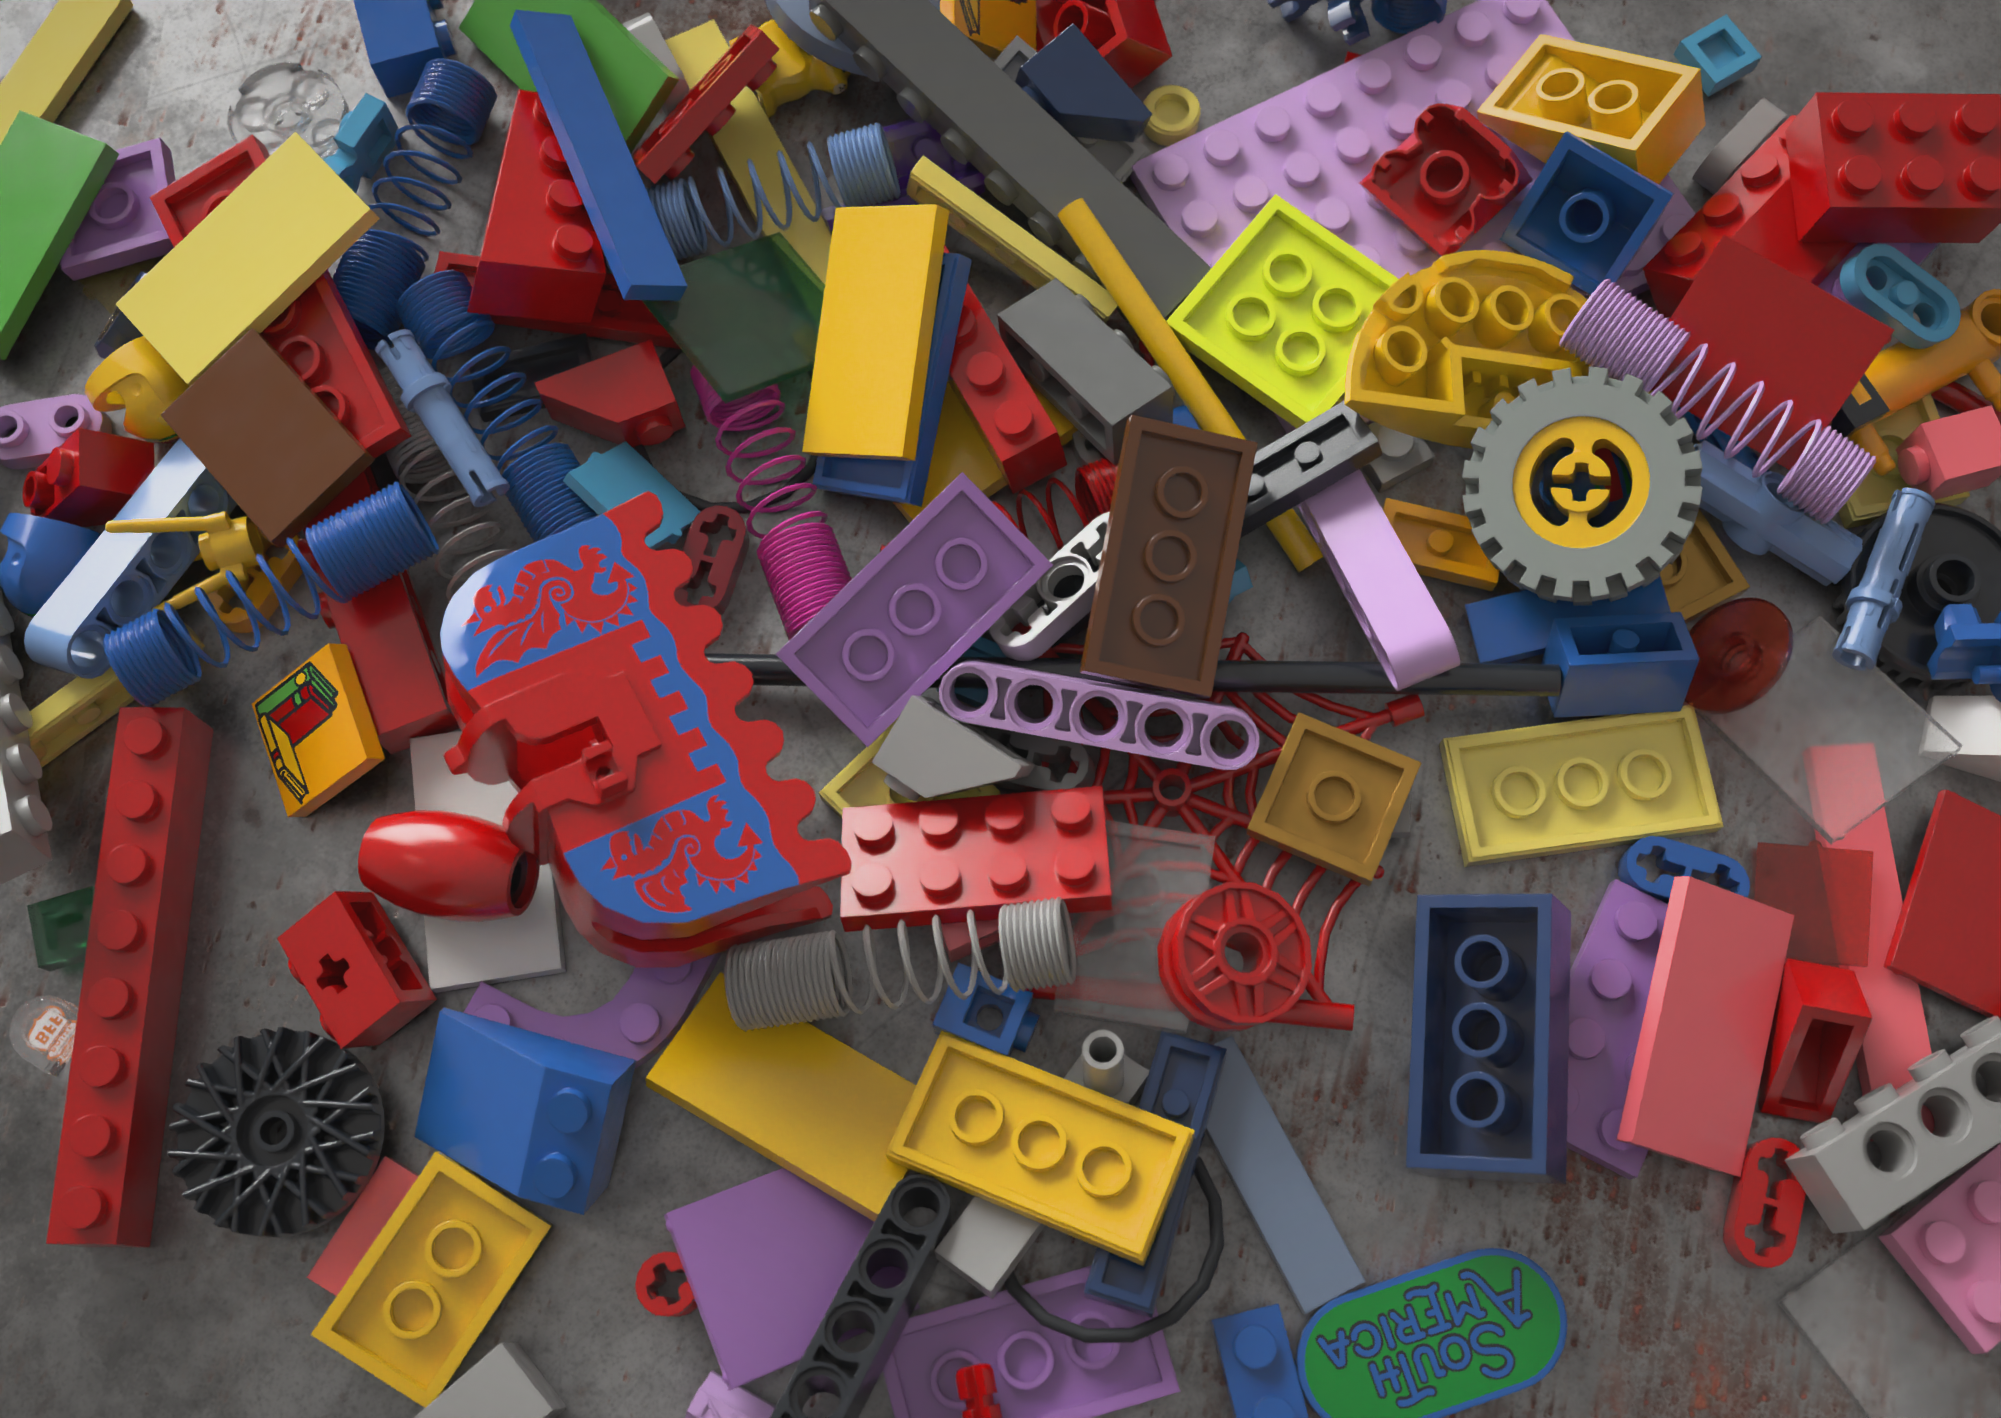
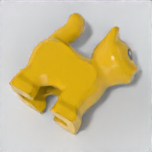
(795, 73)

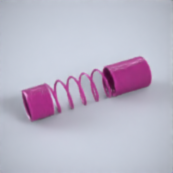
(800, 561)

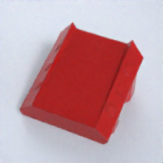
(1446, 178)

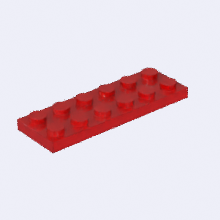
(314, 330)

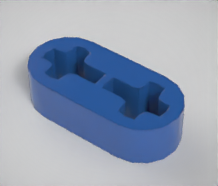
(1682, 860)

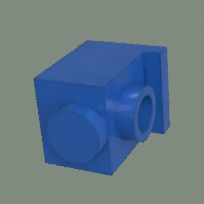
(960, 1015)

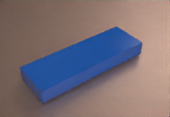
(1520, 622)

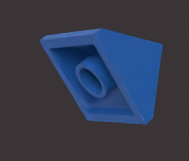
(1586, 214)

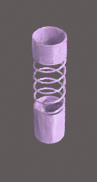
(1635, 340)

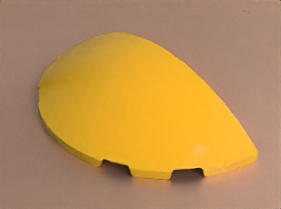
(1459, 342)

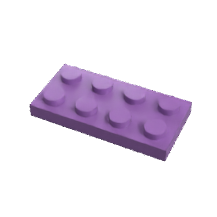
(914, 609)
(1605, 1022)
(1033, 1366)

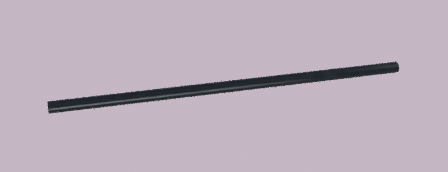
(1252, 676)

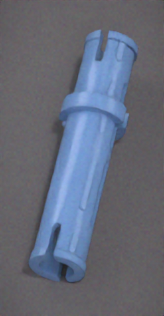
(429, 397)
(1876, 599)

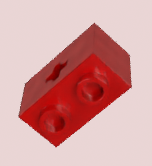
(355, 969)

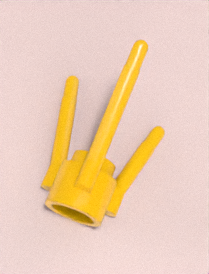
(225, 546)

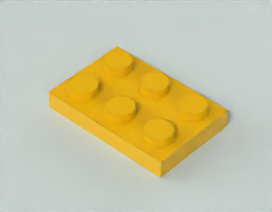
(432, 1280)

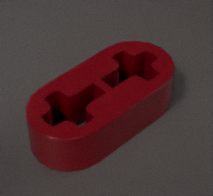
(727, 563)

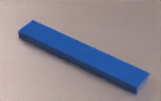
(598, 157)

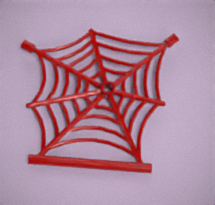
(1310, 1013)

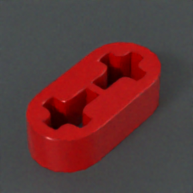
(1749, 1199)

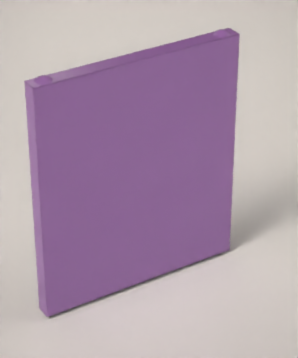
(768, 1268)

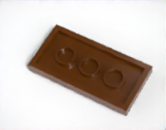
(1168, 557)

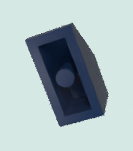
(1082, 90)

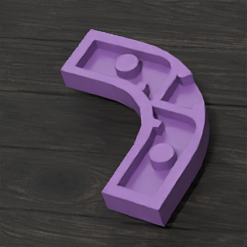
(631, 1025)

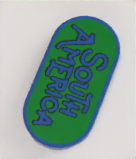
(1433, 1339)

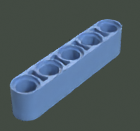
(126, 571)

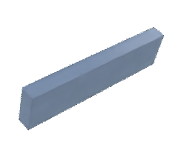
(1277, 1189)

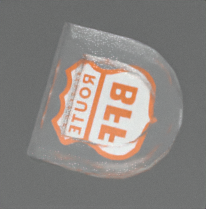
(45, 1032)

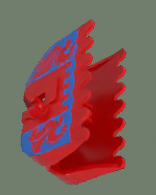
(629, 746)

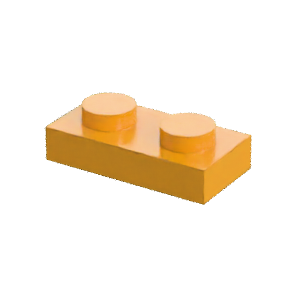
(1441, 544)

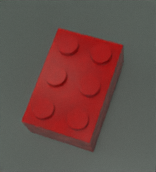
(1896, 167)

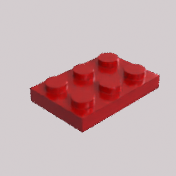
(706, 105)

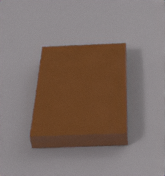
(267, 438)

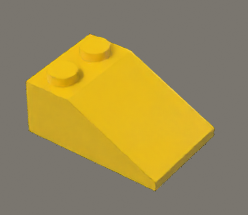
(1612, 99)

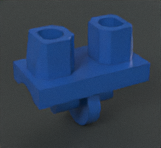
(1967, 648)

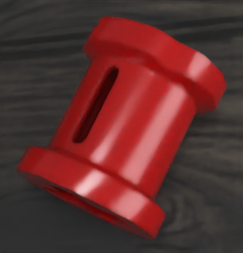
(652, 1276)

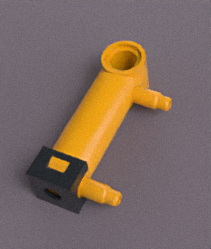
(1908, 374)

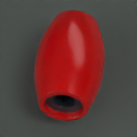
(447, 866)

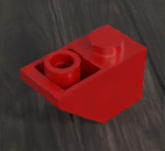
(88, 478)

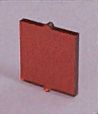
(1826, 894)

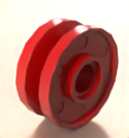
(1272, 949)

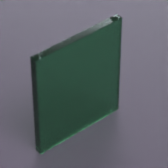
(746, 316)

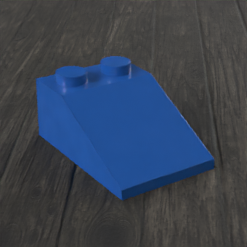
(525, 1109)

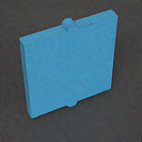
(624, 474)

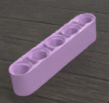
(1380, 582)
(1125, 735)

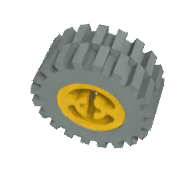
(1586, 415)

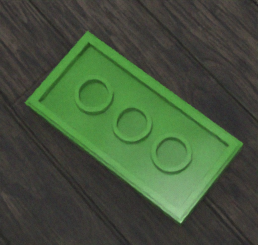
(628, 72)
(44, 194)

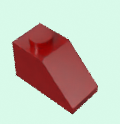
(616, 397)

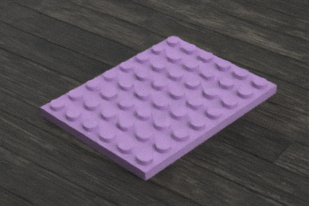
(1332, 129)

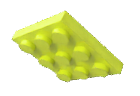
(1282, 312)

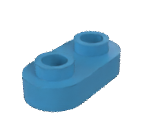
(1897, 292)

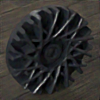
(1952, 565)
(233, 1122)

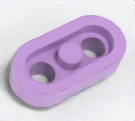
(43, 428)

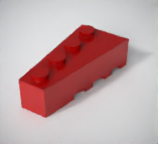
(538, 238)

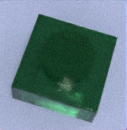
(61, 928)

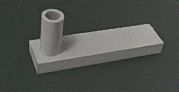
(992, 1240)

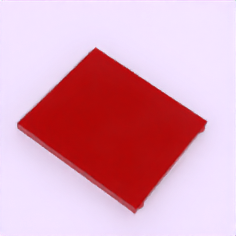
(1778, 333)
(1953, 908)

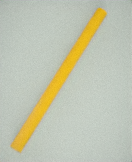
(1172, 358)

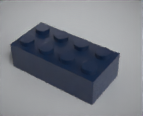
(1490, 1038)

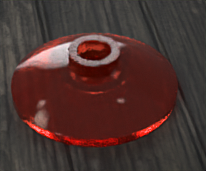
(1740, 654)

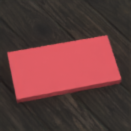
(1706, 1026)

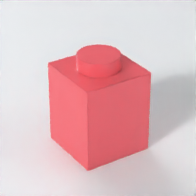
(1952, 453)

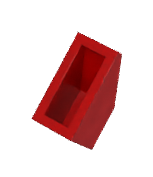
(1812, 1040)

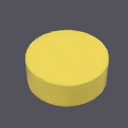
(1173, 114)

